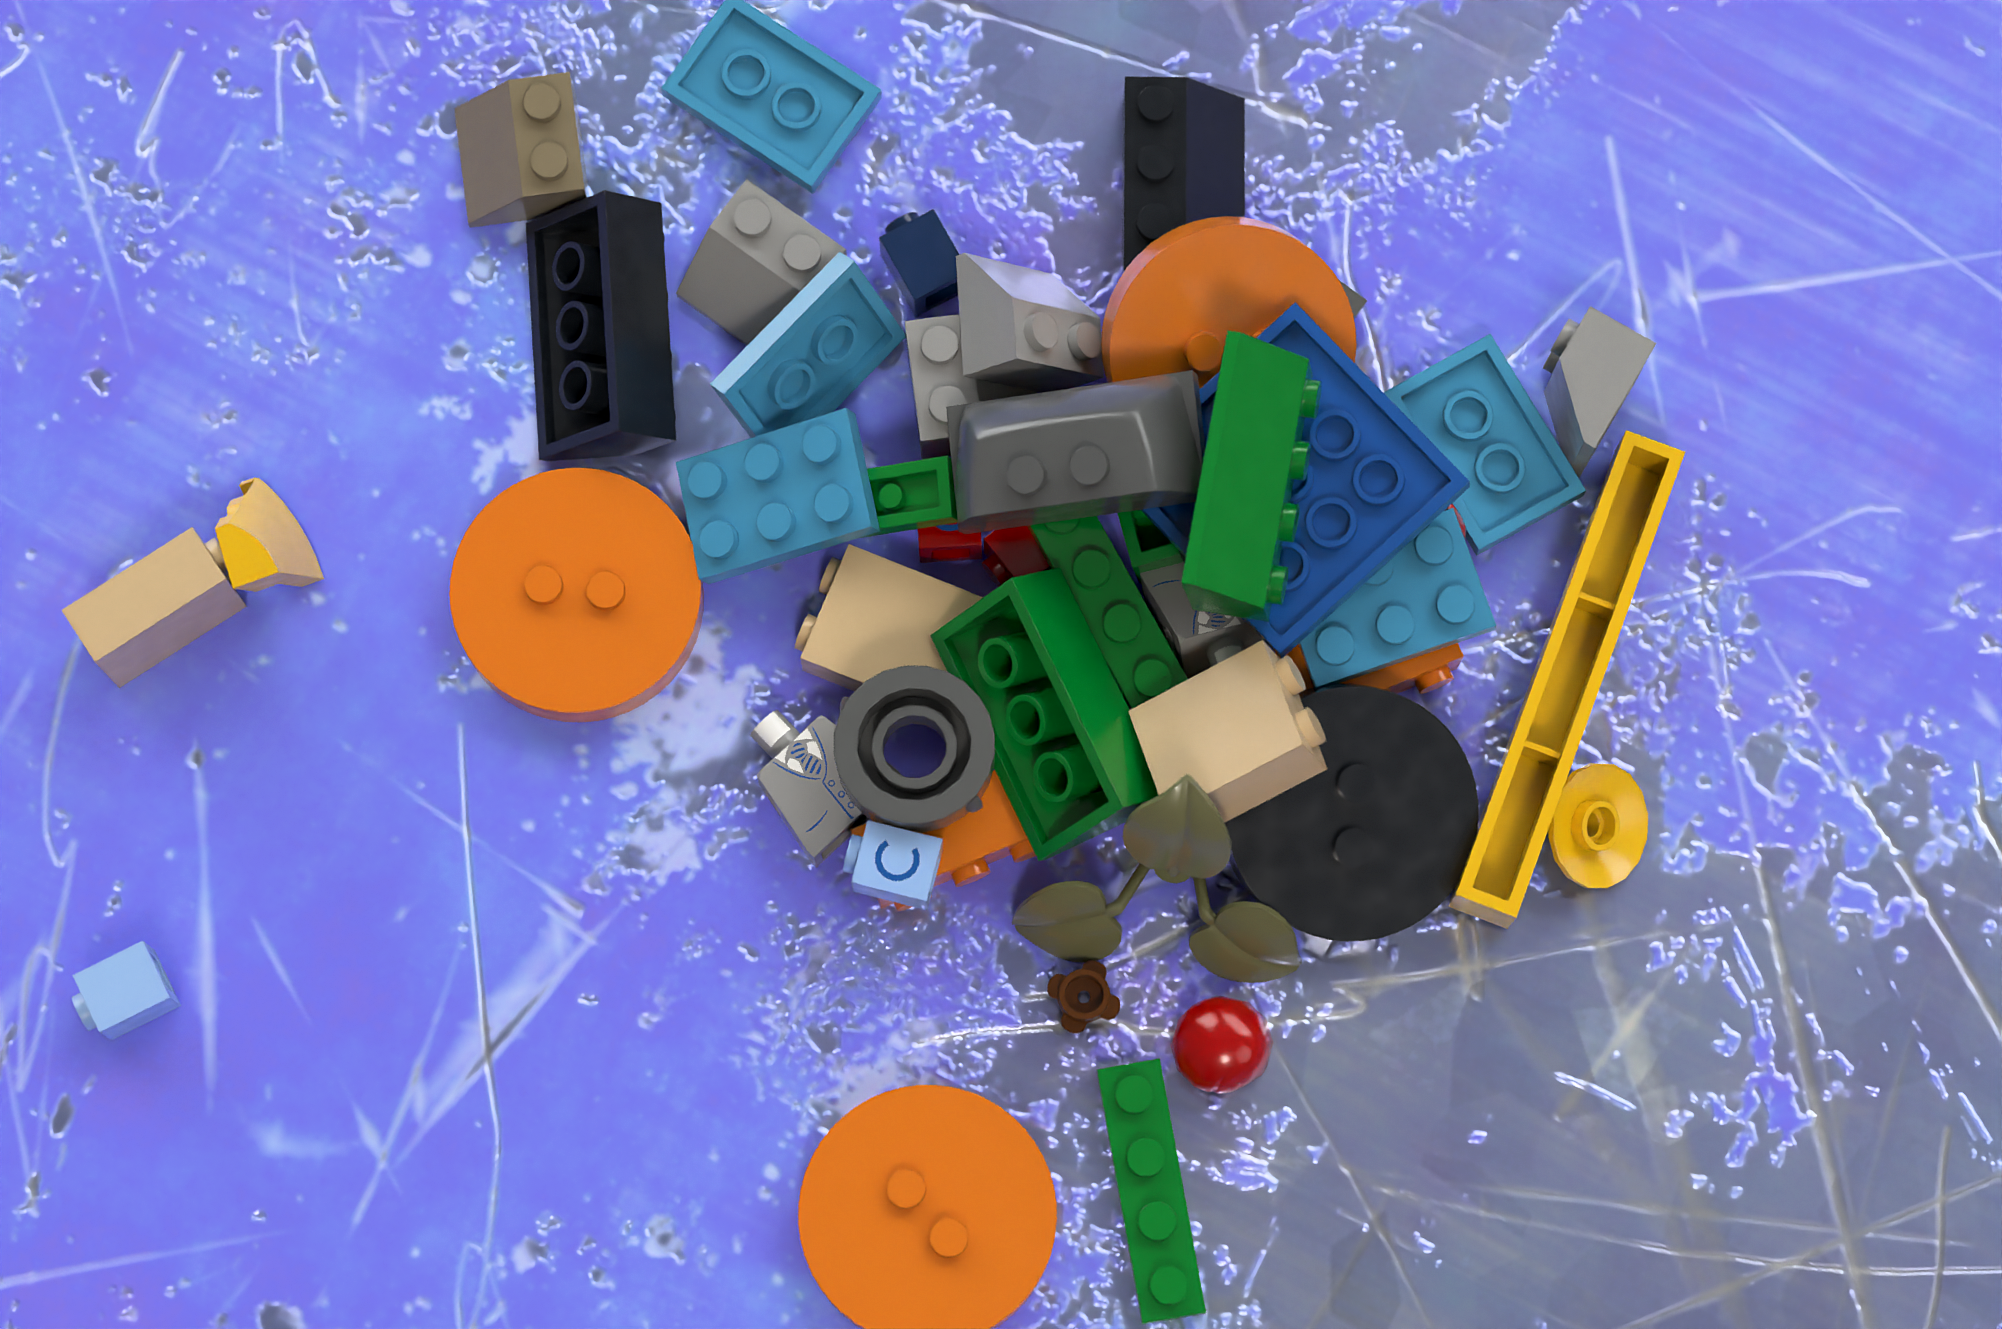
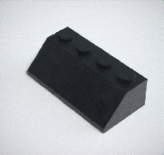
(1178, 157)
(600, 329)

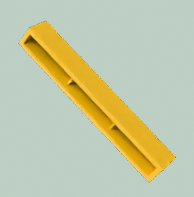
(1567, 679)

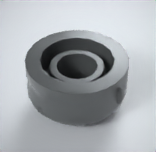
(905, 698)

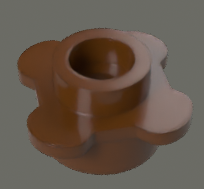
(1089, 979)

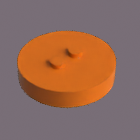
(1210, 279)
(576, 594)
(927, 1212)

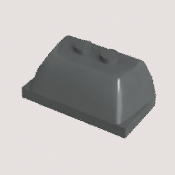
(1077, 452)

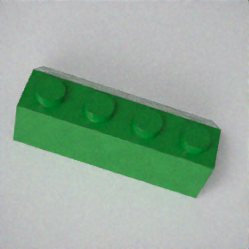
(1249, 479)
(1054, 711)

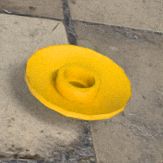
(1599, 826)

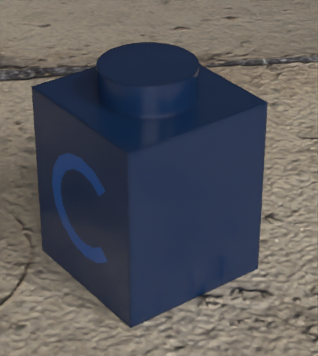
(920, 260)

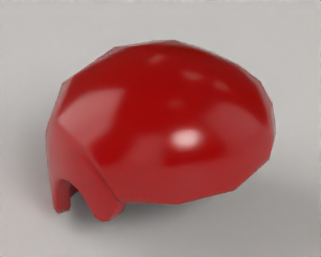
(1221, 1044)

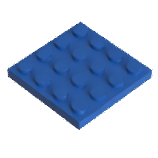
(1364, 492)

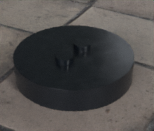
(1372, 834)

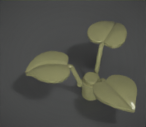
(1179, 839)

